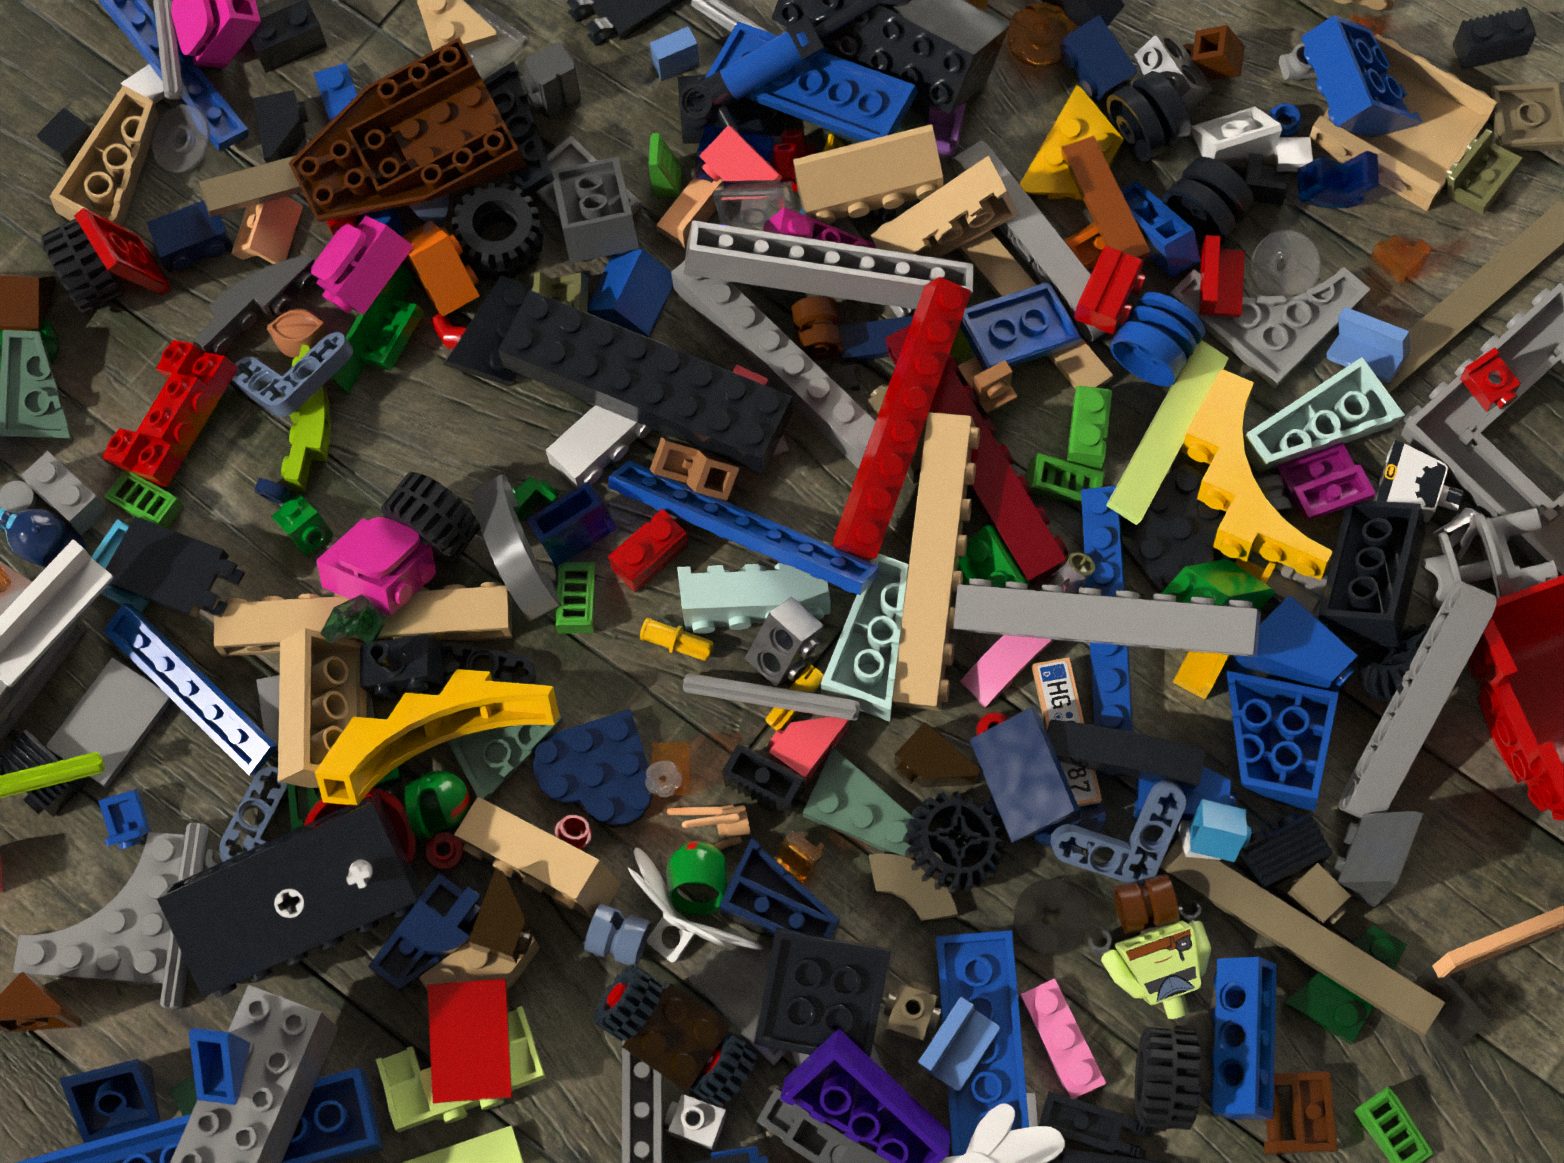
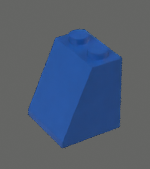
(1298, 651)

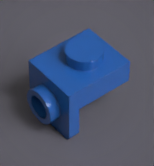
(124, 818)

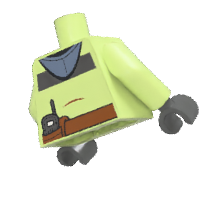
(1160, 962)

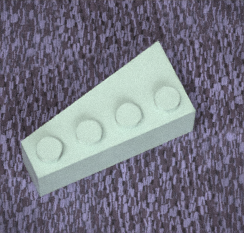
(1334, 412)

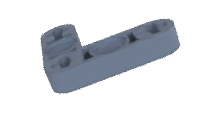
(295, 389)
(256, 789)
(1126, 852)

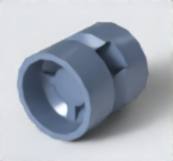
(617, 935)

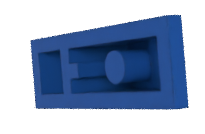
(1167, 235)

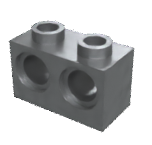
(1170, 58)
(784, 642)

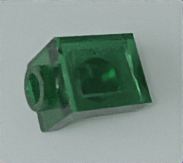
(354, 617)

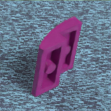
(1325, 481)

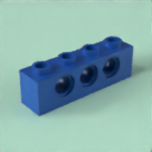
(1256, 1054)

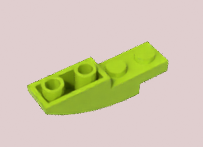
(307, 435)

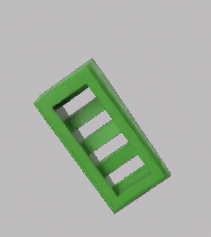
(664, 169)
(1061, 492)
(166, 513)
(576, 624)
(1382, 1139)

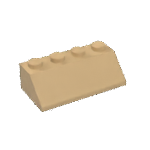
(869, 175)
(315, 701)

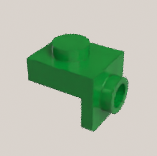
(530, 495)
(302, 525)

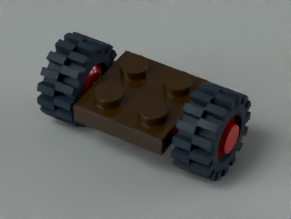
(675, 1035)

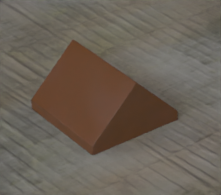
(24, 301)
(33, 1007)

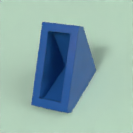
(218, 1065)

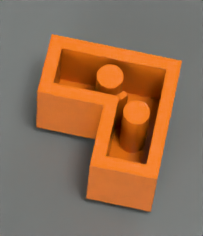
(439, 267)

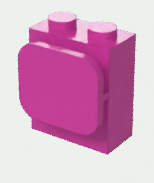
(213, 28)
(359, 264)
(379, 562)

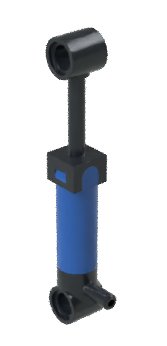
(799, 43)

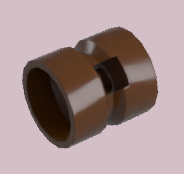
(817, 327)
(1146, 904)

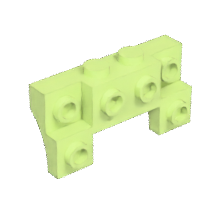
(410, 1088)

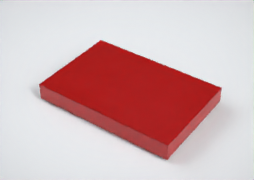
(122, 252)
(469, 1041)

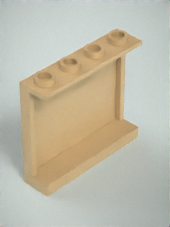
(1419, 157)

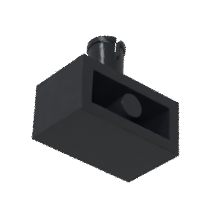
(402, 666)

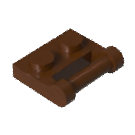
(1310, 1115)

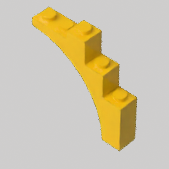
(1229, 485)
(466, 705)

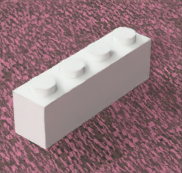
(593, 444)

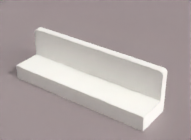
(48, 609)

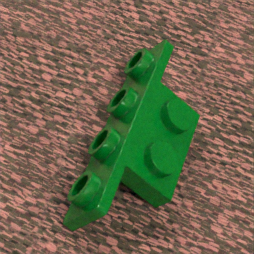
(381, 331)

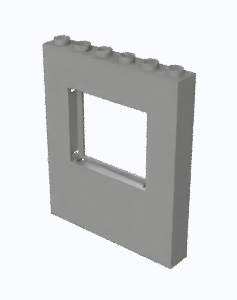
(1456, 418)

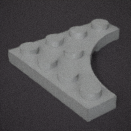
(1276, 330)
(123, 939)

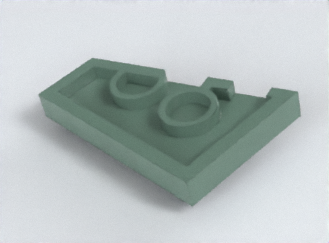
(29, 390)
(497, 753)
(857, 807)

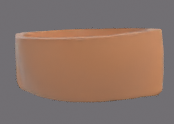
(297, 328)

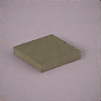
(1528, 116)

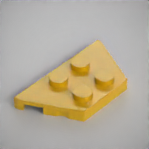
(1076, 122)

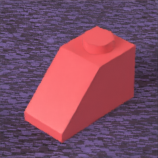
(736, 160)
(806, 744)

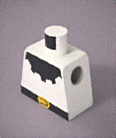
(1416, 478)

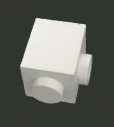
(695, 1122)

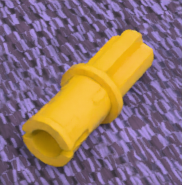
(676, 639)
(807, 682)

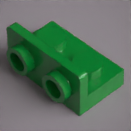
(989, 560)

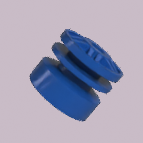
(1157, 339)

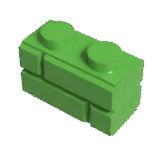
(1089, 426)

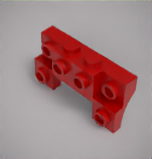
(176, 415)

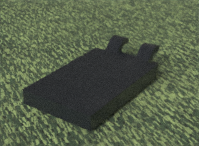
(617, 16)
(171, 569)

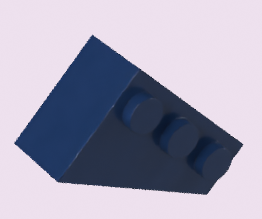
(768, 897)
(400, 962)

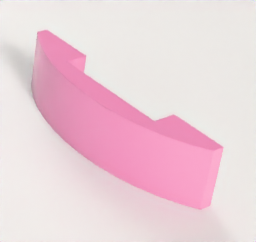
(1001, 665)

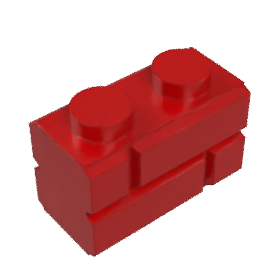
(1109, 290)
(648, 550)

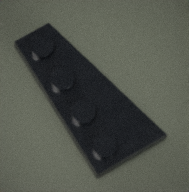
(513, 105)

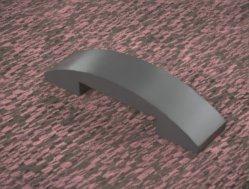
(511, 551)

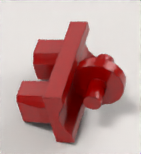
(792, 147)

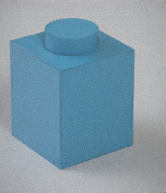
(1219, 830)

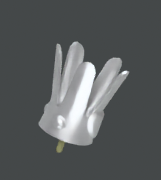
(1463, 530)
(1077, 569)

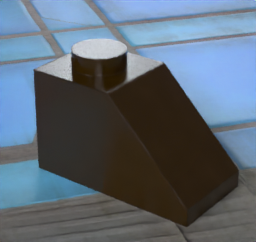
(933, 761)
(501, 923)

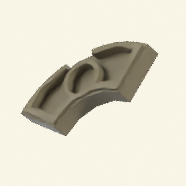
(895, 876)

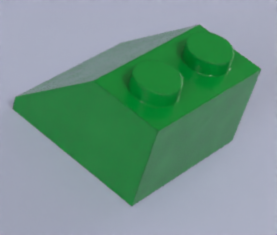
(1220, 581)

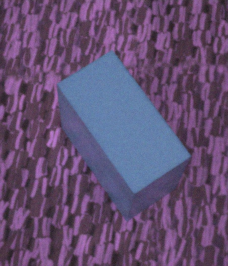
(674, 53)

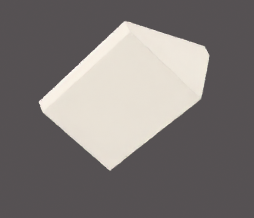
(1237, 135)

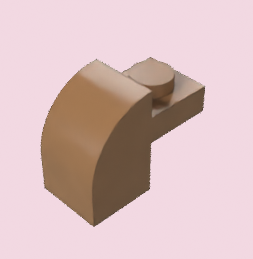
(990, 386)
(696, 467)

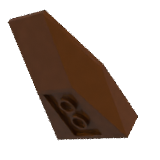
(408, 140)

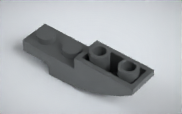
(263, 293)
(812, 1138)

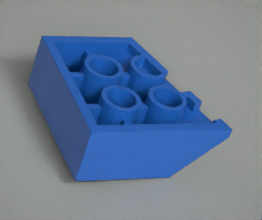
(1356, 79)
(1281, 737)

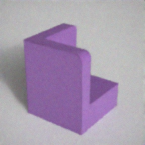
(947, 128)

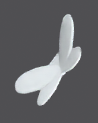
(657, 891)
(997, 1144)

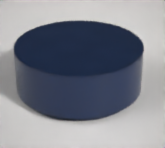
(272, 491)

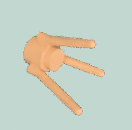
(729, 820)

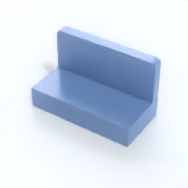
(1378, 342)
(959, 1045)

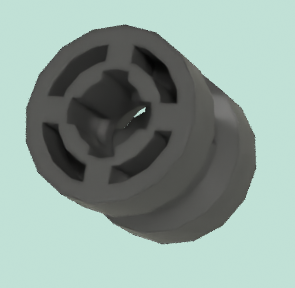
(1273, 489)

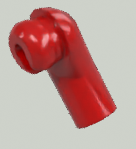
(448, 334)

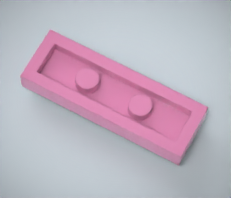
(1062, 1039)

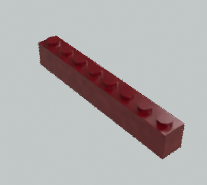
(996, 487)

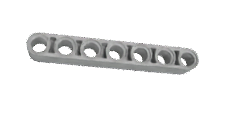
(1036, 240)
(1415, 710)

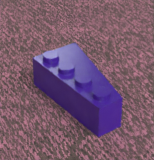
(862, 1100)

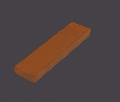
(1104, 198)

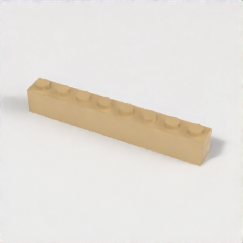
(934, 561)
(444, 614)

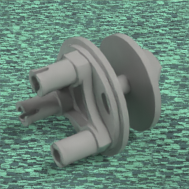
(1497, 561)

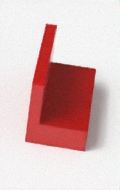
(1221, 279)

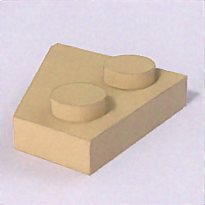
(453, 19)

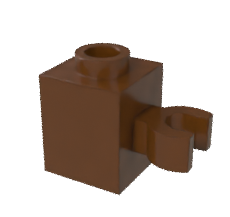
(1217, 52)

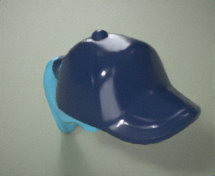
(37, 534)

